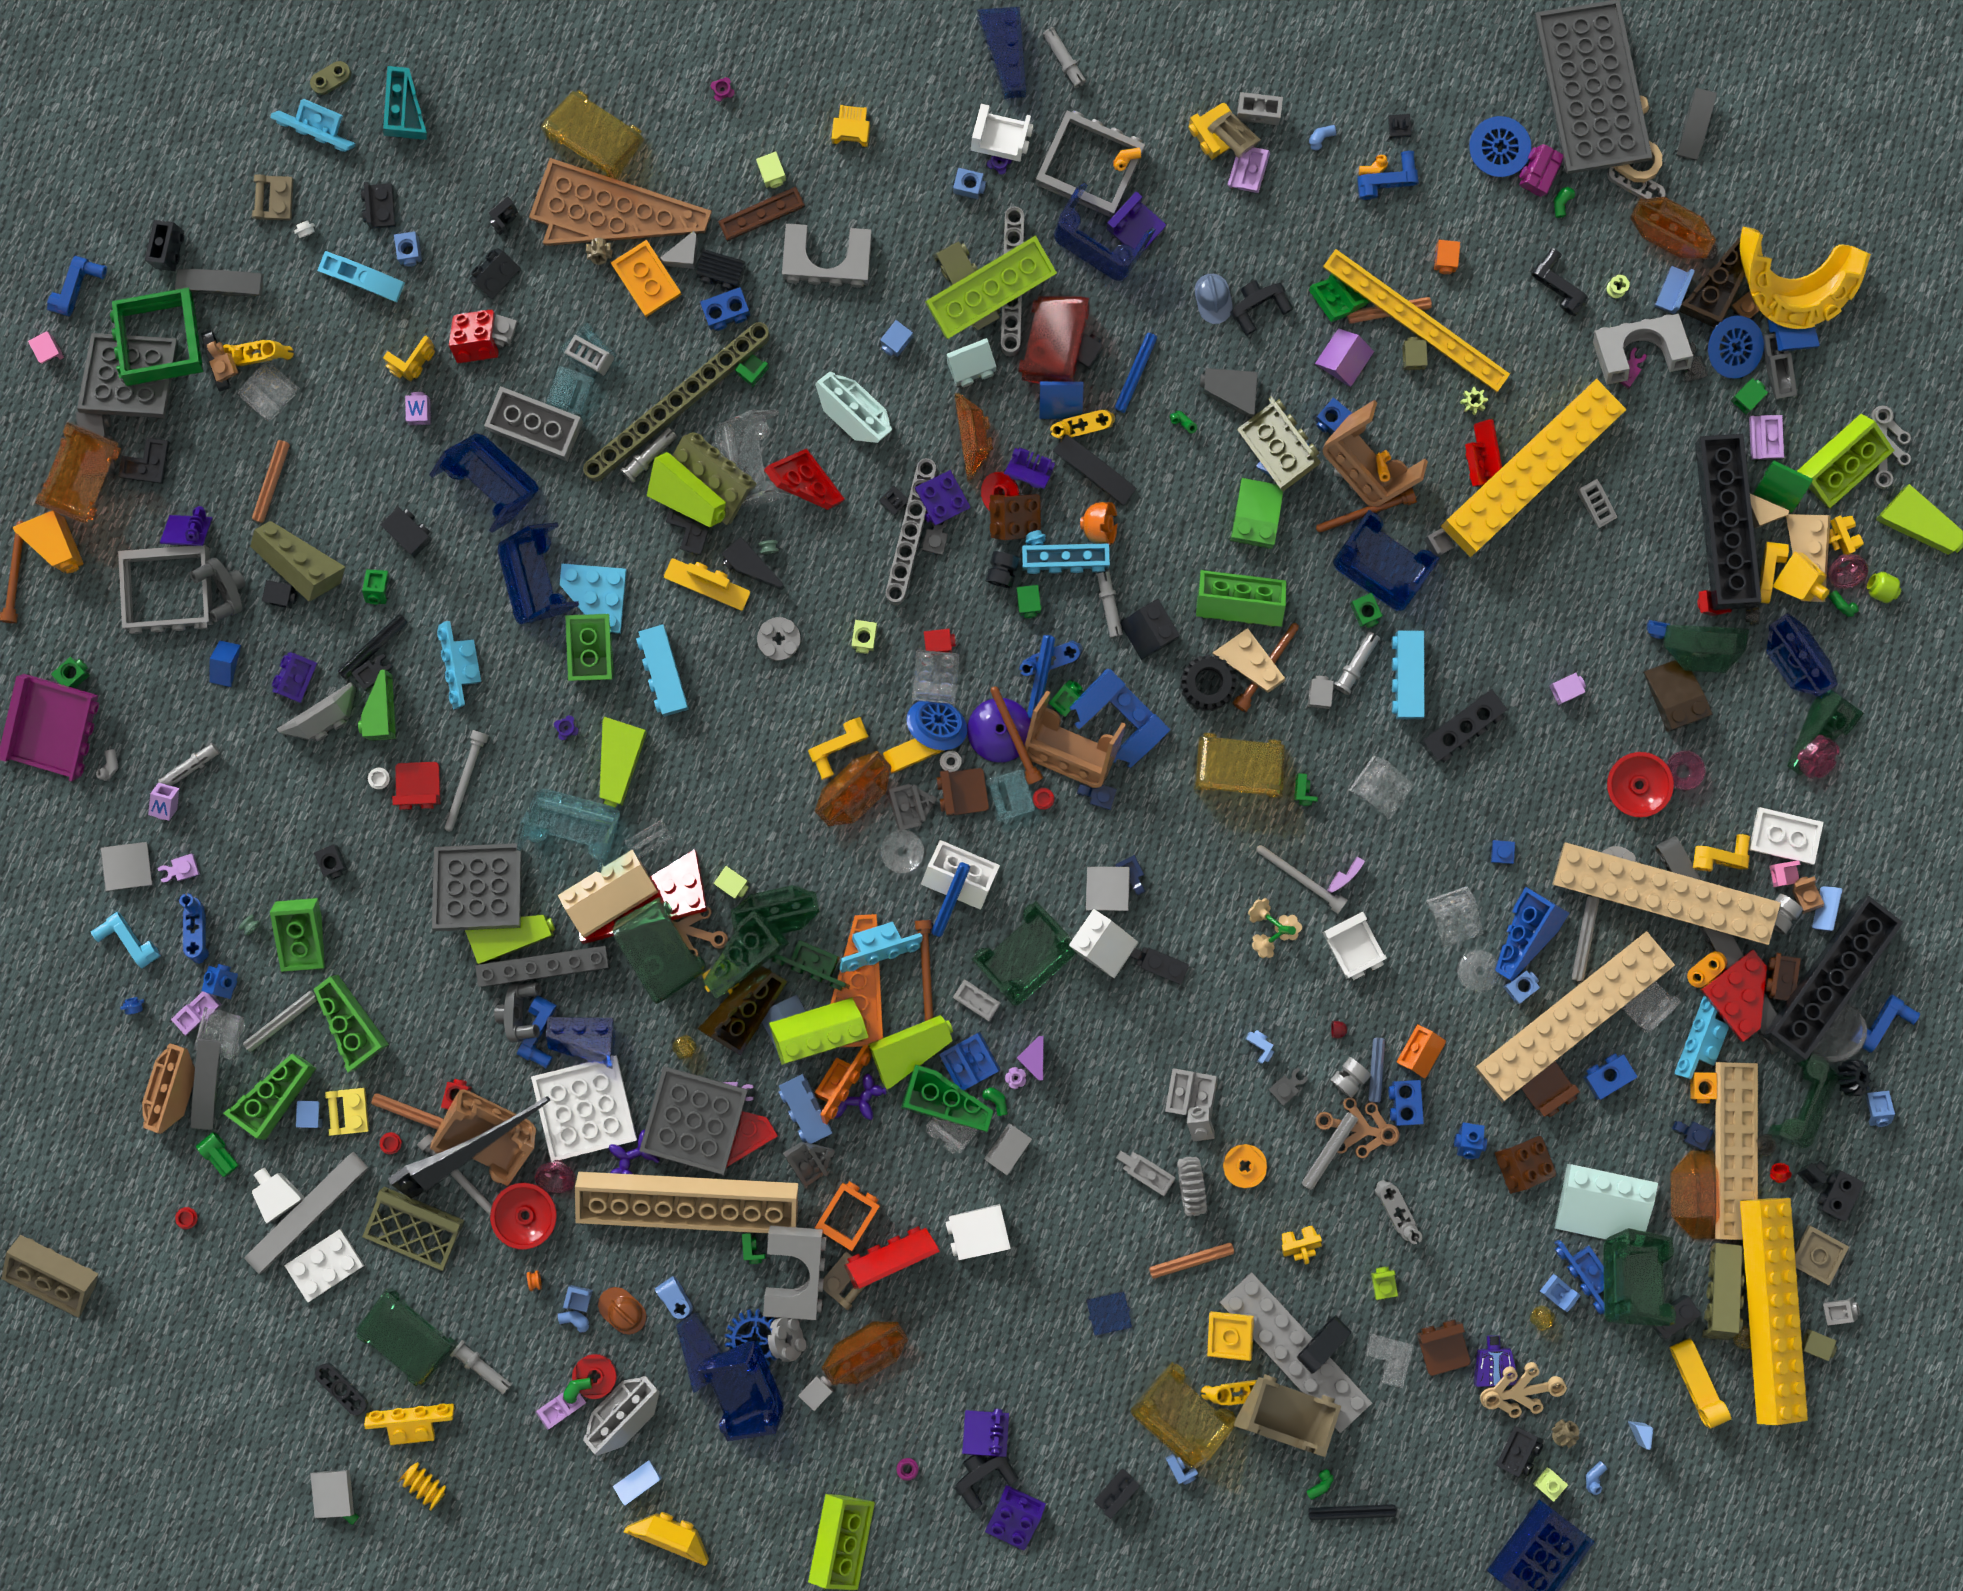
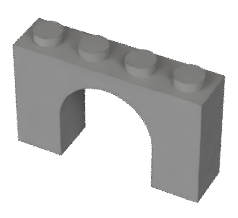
(852, 270)
(1665, 332)
(806, 1246)

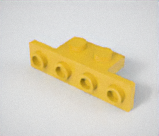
(707, 583)
(410, 1424)

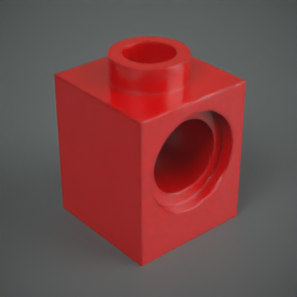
(939, 640)
(450, 1087)

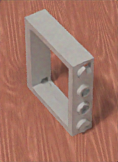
(1066, 190)
(153, 554)

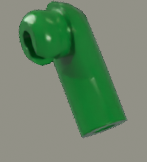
(1185, 421)
(997, 1098)
(574, 1388)

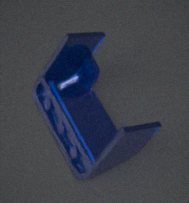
(1113, 264)
(492, 473)
(528, 577)

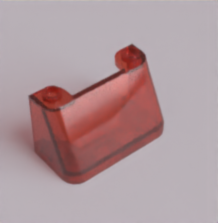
(1055, 338)

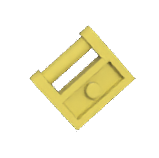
(354, 1111)

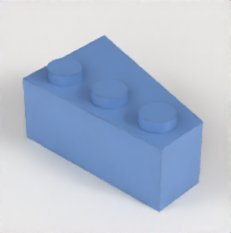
(804, 1109)

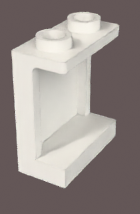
(1000, 135)
(1354, 946)

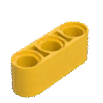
(908, 754)

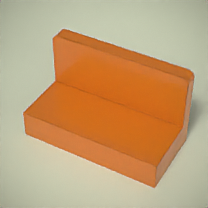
(1421, 1051)

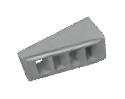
(601, 361)
(1582, 493)

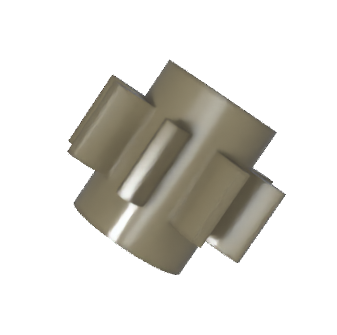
(598, 251)
(1565, 1433)

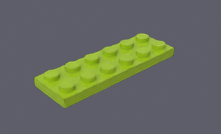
(991, 287)

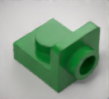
(375, 586)
(1066, 697)
(1302, 787)
(749, 1244)

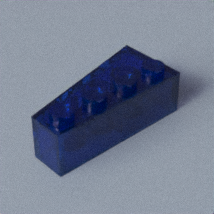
(1004, 41)

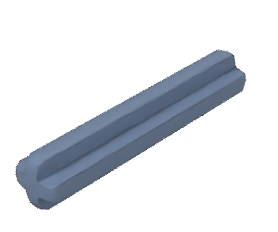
(1376, 1070)

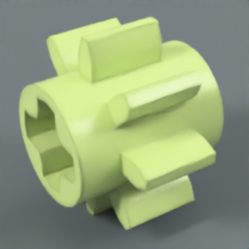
(1469, 396)

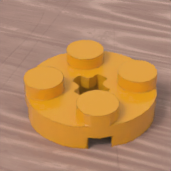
(1257, 1167)

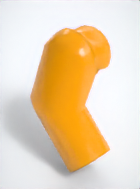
(1124, 156)
(1377, 167)
(1382, 467)

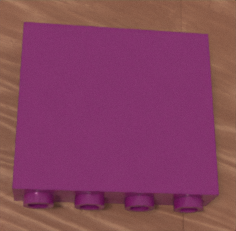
(48, 726)

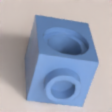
(965, 175)
(404, 240)
(896, 339)
(1513, 990)

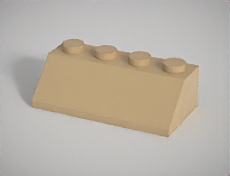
(607, 894)

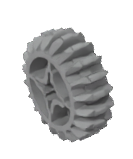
(1192, 1186)

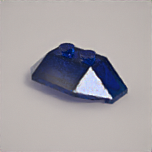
(1799, 657)

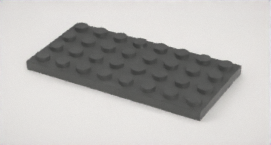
(1593, 86)

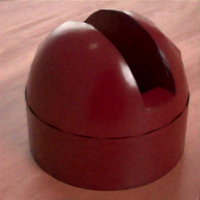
(1338, 1029)

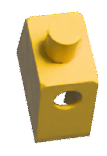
(1802, 579)

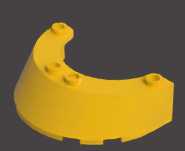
(1803, 300)

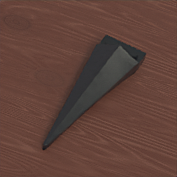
(432, 1170)

